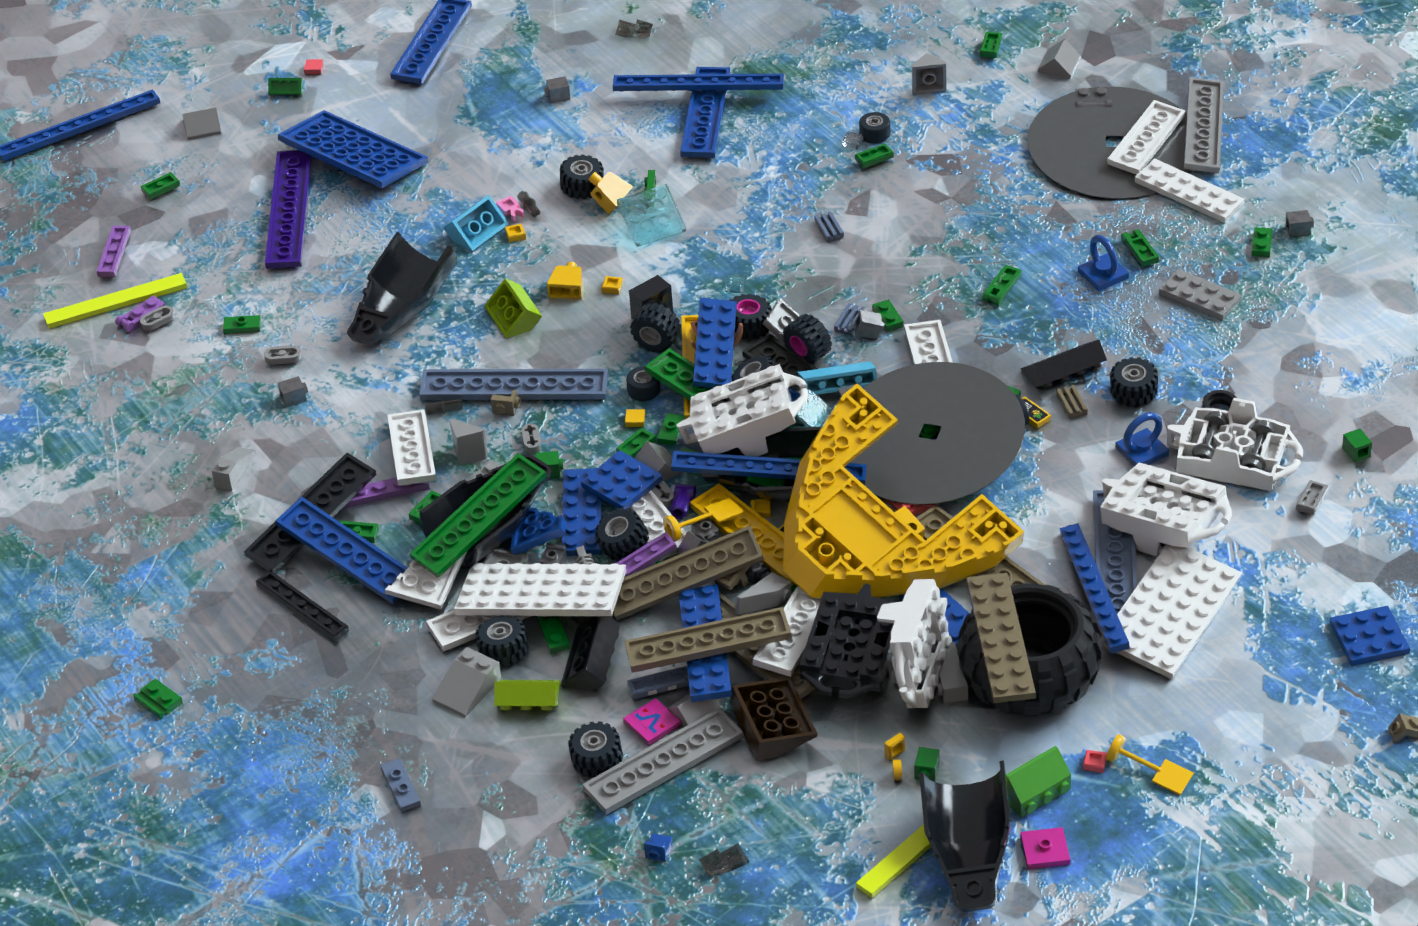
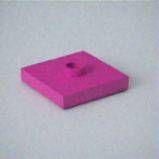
(1045, 848)

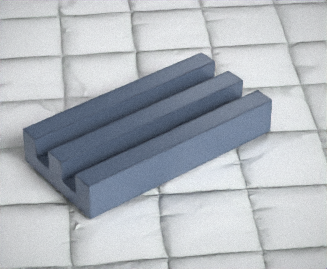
(826, 218)
(851, 311)

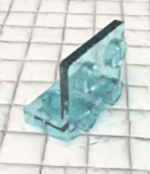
(814, 411)

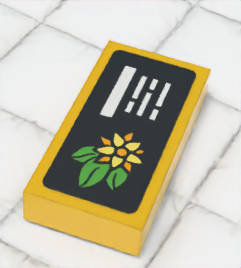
(1037, 415)

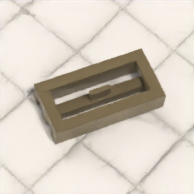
(1069, 392)

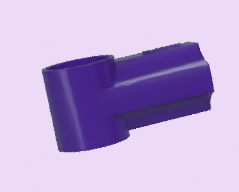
(682, 496)

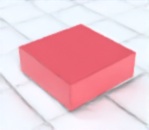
(313, 66)
(1095, 761)

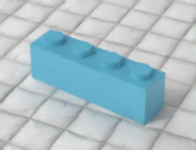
(831, 378)

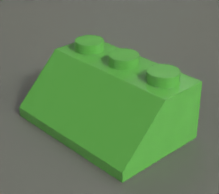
(1038, 782)

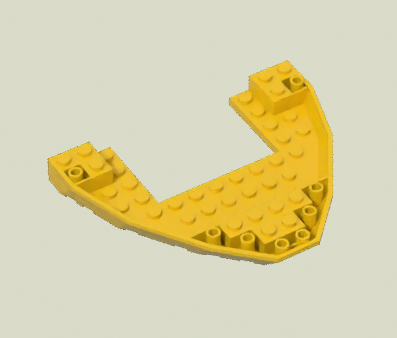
(849, 538)

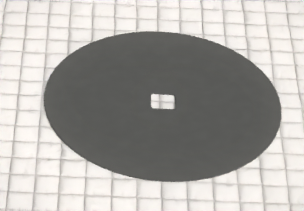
(1072, 148)
(976, 440)

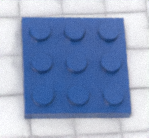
(621, 480)
(1369, 635)

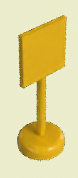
(719, 511)
(1168, 775)

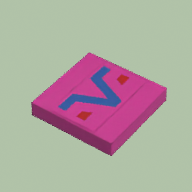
(652, 722)

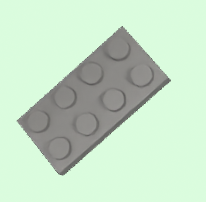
(1200, 294)

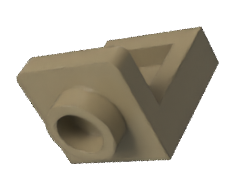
(505, 404)
(1403, 726)

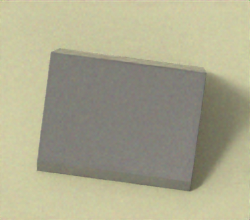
(1060, 60)
(929, 75)
(201, 123)
(468, 442)
(657, 459)
(690, 711)

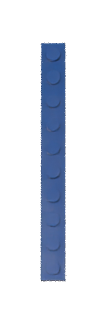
(698, 82)
(79, 124)
(747, 465)
(1094, 588)

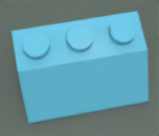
(476, 224)

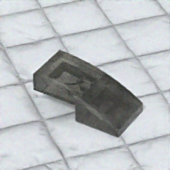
(638, 30)
(726, 861)

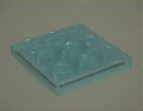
(651, 215)

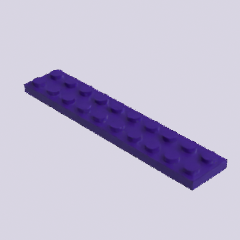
(288, 210)

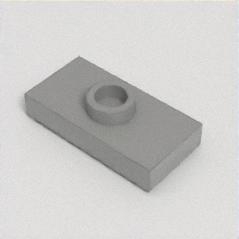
(1312, 497)

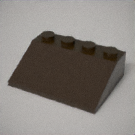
(771, 717)

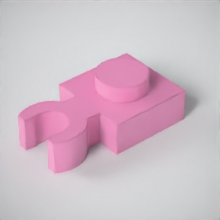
(511, 207)

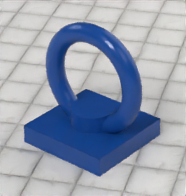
(1103, 270)
(1144, 445)

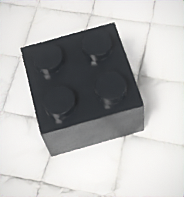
(651, 291)

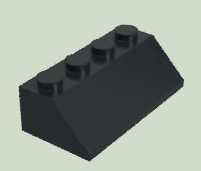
(1064, 364)
(591, 654)

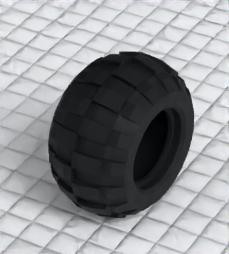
(1048, 622)

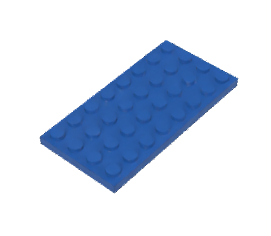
(353, 148)

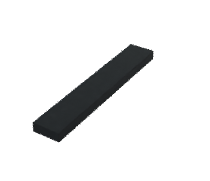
(302, 605)

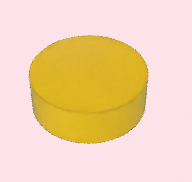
(897, 769)

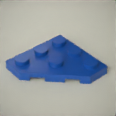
(537, 530)

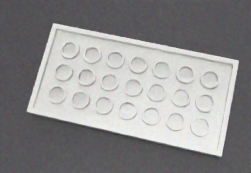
(541, 589)
(1174, 607)

